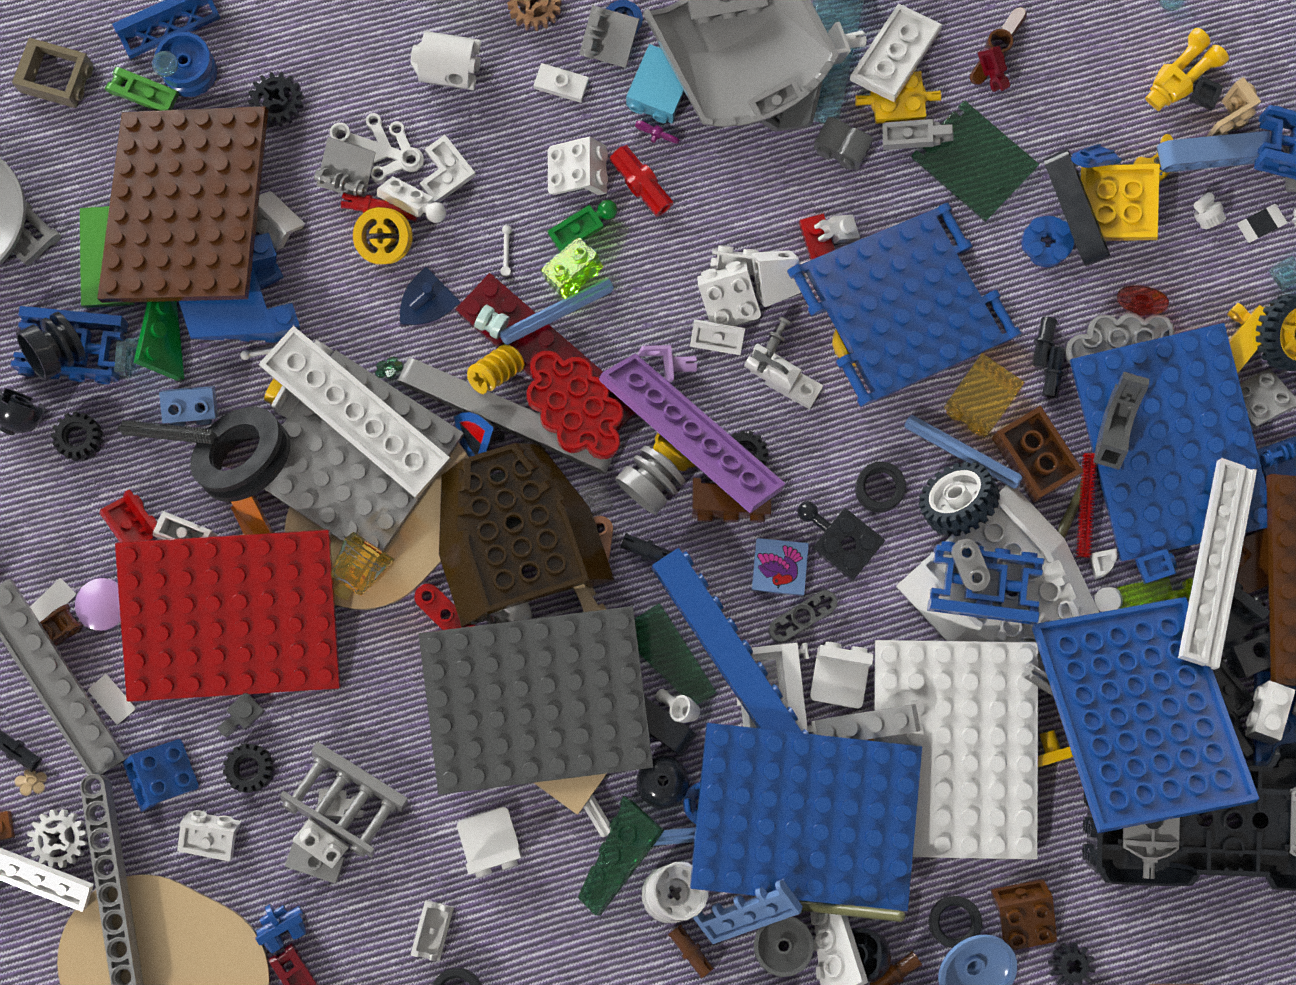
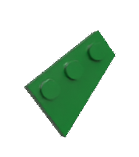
(160, 340)

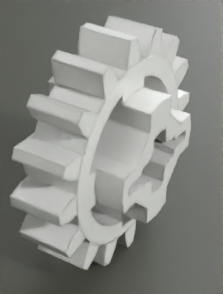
(50, 842)

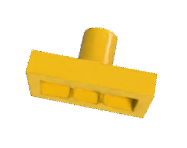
(1052, 749)

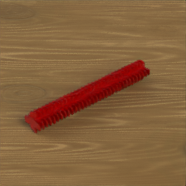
(1086, 506)

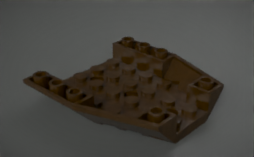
(487, 558)

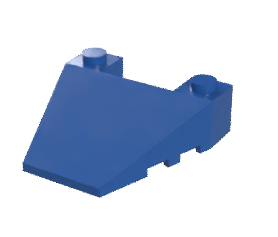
(243, 317)

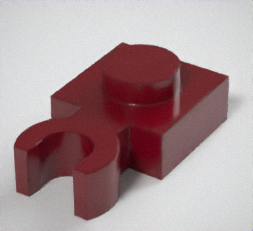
(994, 65)

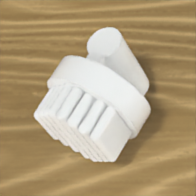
(1208, 212)

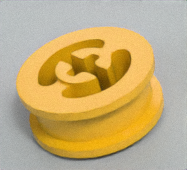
(382, 216)

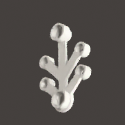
(383, 147)

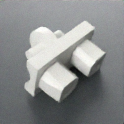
(320, 843)

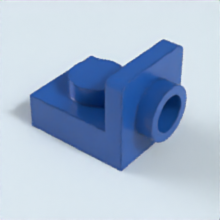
(1156, 566)

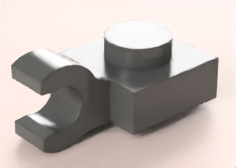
(243, 712)

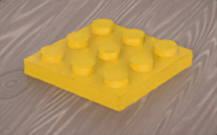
(1124, 200)

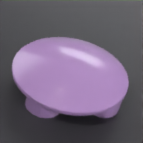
(98, 604)

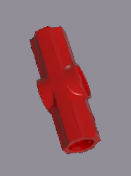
(641, 180)

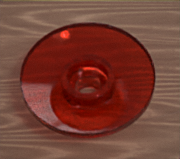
(1142, 300)

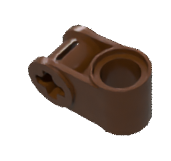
(58, 628)

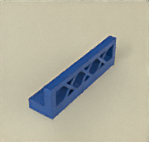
(159, 15)

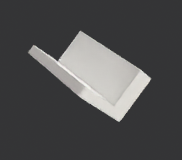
(276, 219)

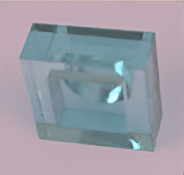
(1284, 273)

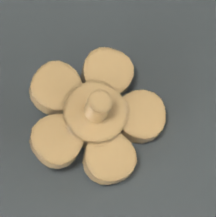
(30, 782)

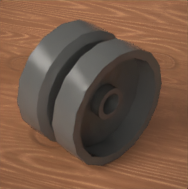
(788, 962)

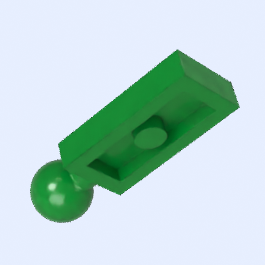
(582, 224)

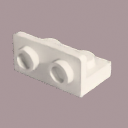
(208, 835)

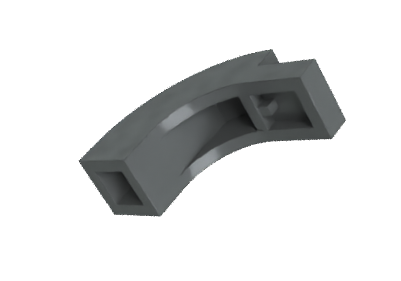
(1118, 420)

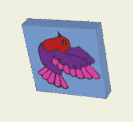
(780, 567)

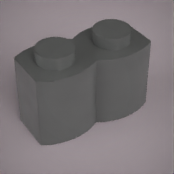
(843, 143)

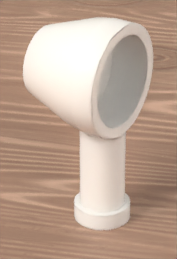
(681, 708)

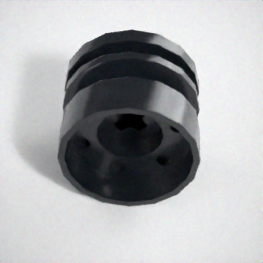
(46, 348)

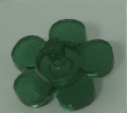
(388, 368)

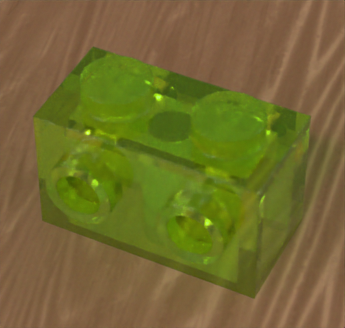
(572, 268)

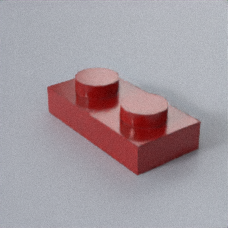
(810, 235)

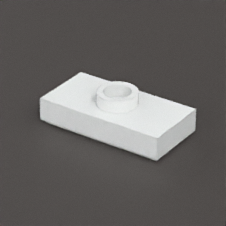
(561, 82)

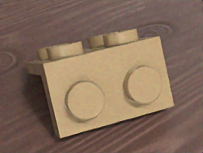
(1241, 104)

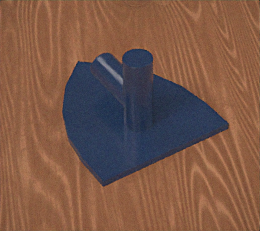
(426, 300)

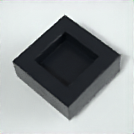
(1206, 93)

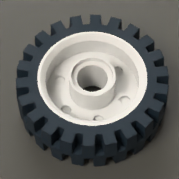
(959, 499)

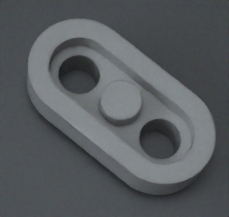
(970, 565)

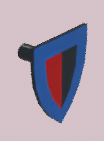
(477, 433)

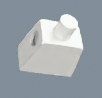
(772, 278)

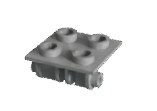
(609, 36)
(345, 168)
(1266, 398)

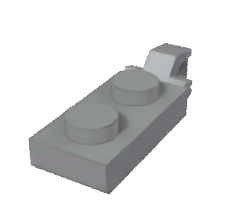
(915, 134)

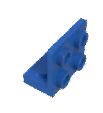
(160, 774)

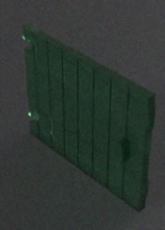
(977, 162)

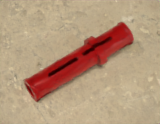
(366, 203)

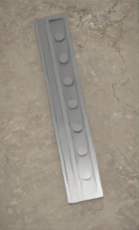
(55, 683)

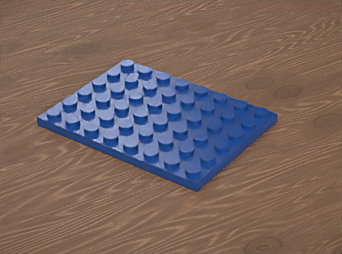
(1178, 435)
(1140, 719)
(807, 812)

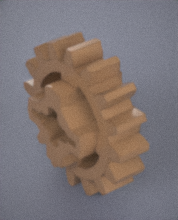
(539, 14)

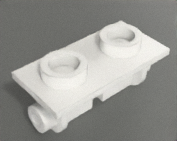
(726, 255)

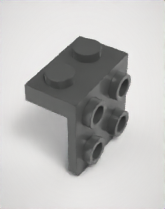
(797, 116)

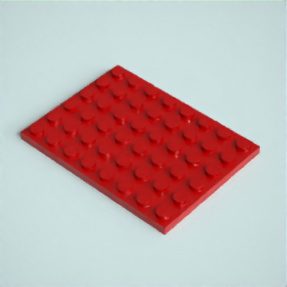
(227, 615)

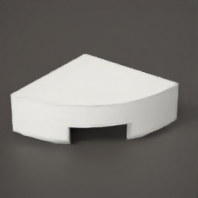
(1103, 562)

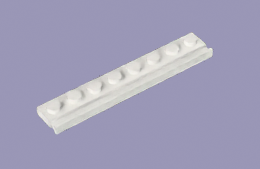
(1217, 564)

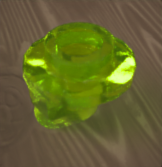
(1185, 592)

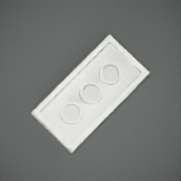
(895, 52)

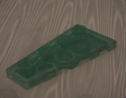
(670, 655)
(626, 846)

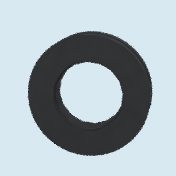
(257, 470)

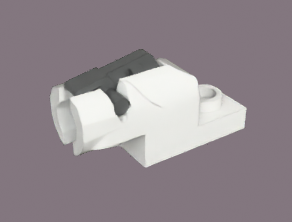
(783, 376)

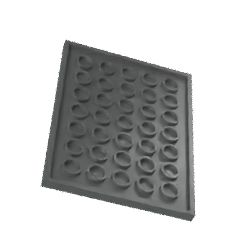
(535, 700)

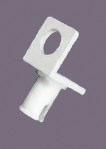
(845, 42)

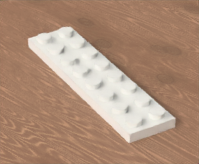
(355, 412)

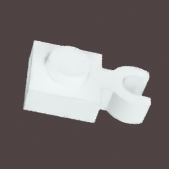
(840, 228)
(338, 806)

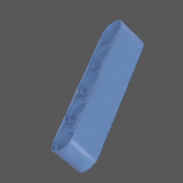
(1211, 151)

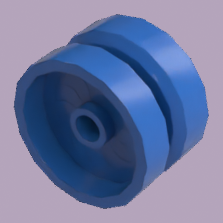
(195, 64)

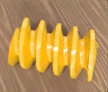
(495, 368)

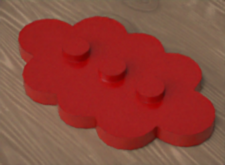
(574, 405)

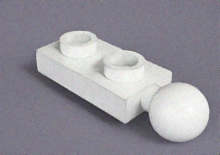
(411, 200)

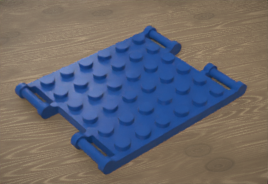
(903, 304)

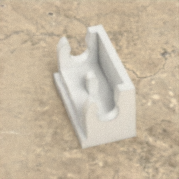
(432, 930)

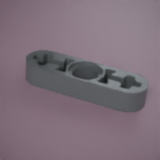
(804, 605)

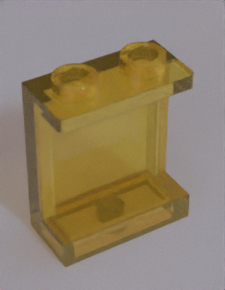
(983, 395)

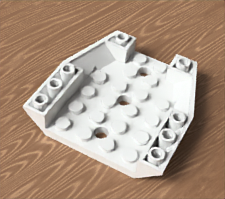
(1020, 529)

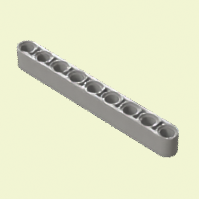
(497, 410)
(105, 882)

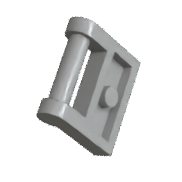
(28, 248)

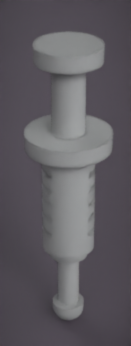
(776, 336)

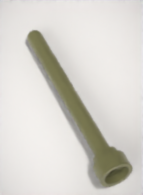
(854, 911)

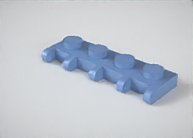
(749, 914)

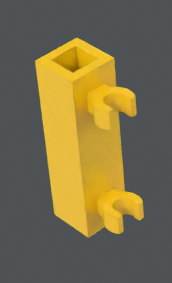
(1243, 341)

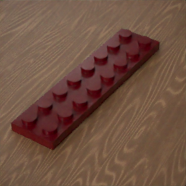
(498, 296)

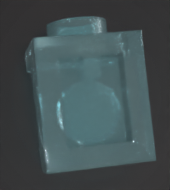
(124, 357)

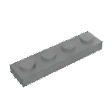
(871, 724)

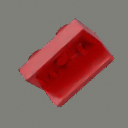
(129, 519)

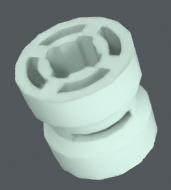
(491, 321)

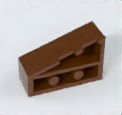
(712, 502)

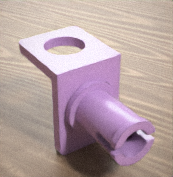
(671, 363)

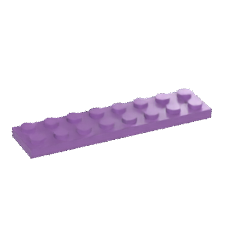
(692, 432)

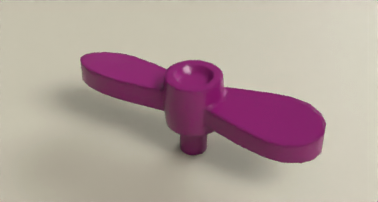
(656, 132)

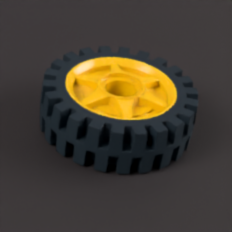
(1279, 333)

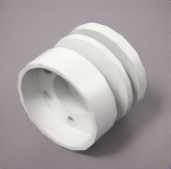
(685, 902)

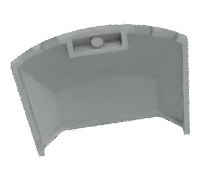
(745, 64)

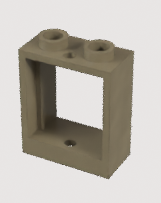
(30, 64)

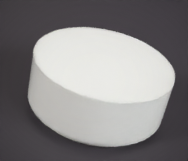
(1108, 599)

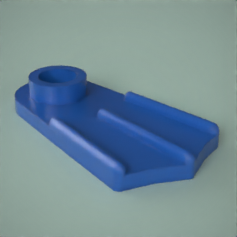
(1095, 156)

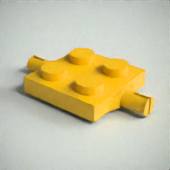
(906, 107)

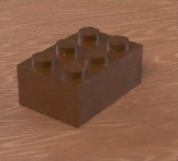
(1037, 453)

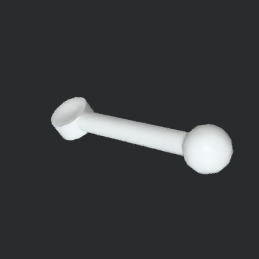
(505, 270)
(245, 355)

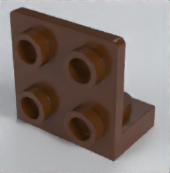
(1026, 914)

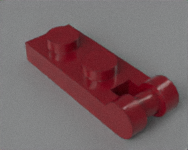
(297, 975)

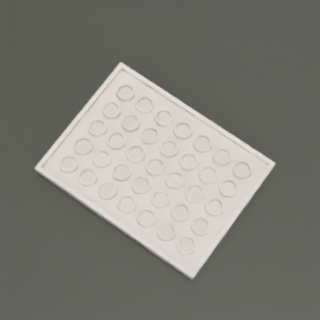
(974, 740)

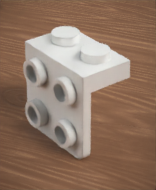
(577, 166)
(729, 294)
(840, 675)
(489, 842)

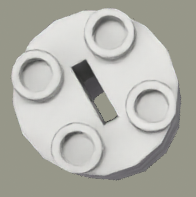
(447, 60)

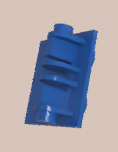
(1279, 457)

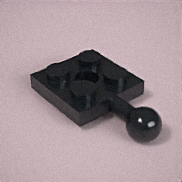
(829, 544)

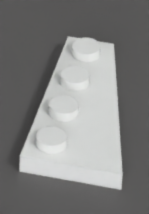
(836, 951)

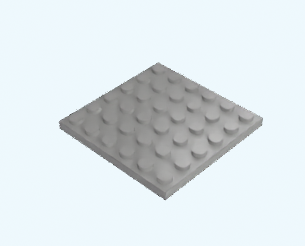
(338, 483)

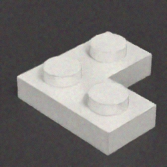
(451, 173)

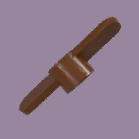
(1005, 34)

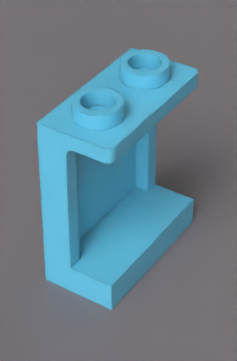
(655, 87)

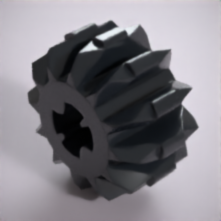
(1071, 954)

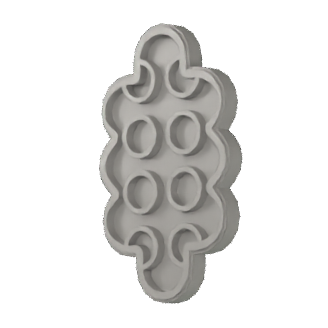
(1109, 333)

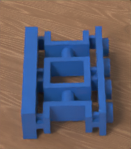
(1270, 155)
(114, 330)
(983, 603)

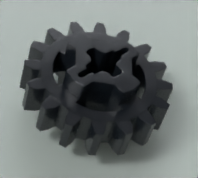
(277, 89)

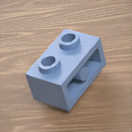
(188, 403)

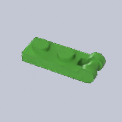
(142, 90)

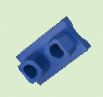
(277, 922)

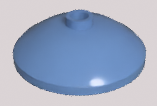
(979, 962)

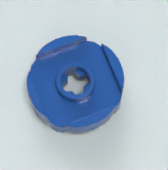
(1036, 249)

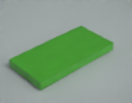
(92, 239)

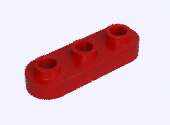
(436, 606)

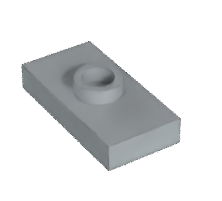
(305, 862)

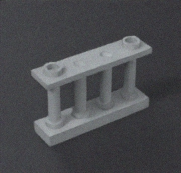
(345, 773)

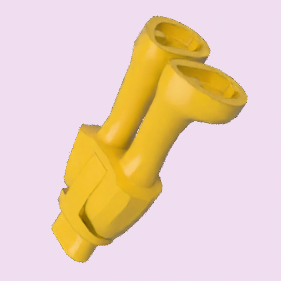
(1172, 83)

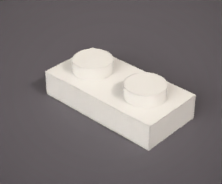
(717, 337)

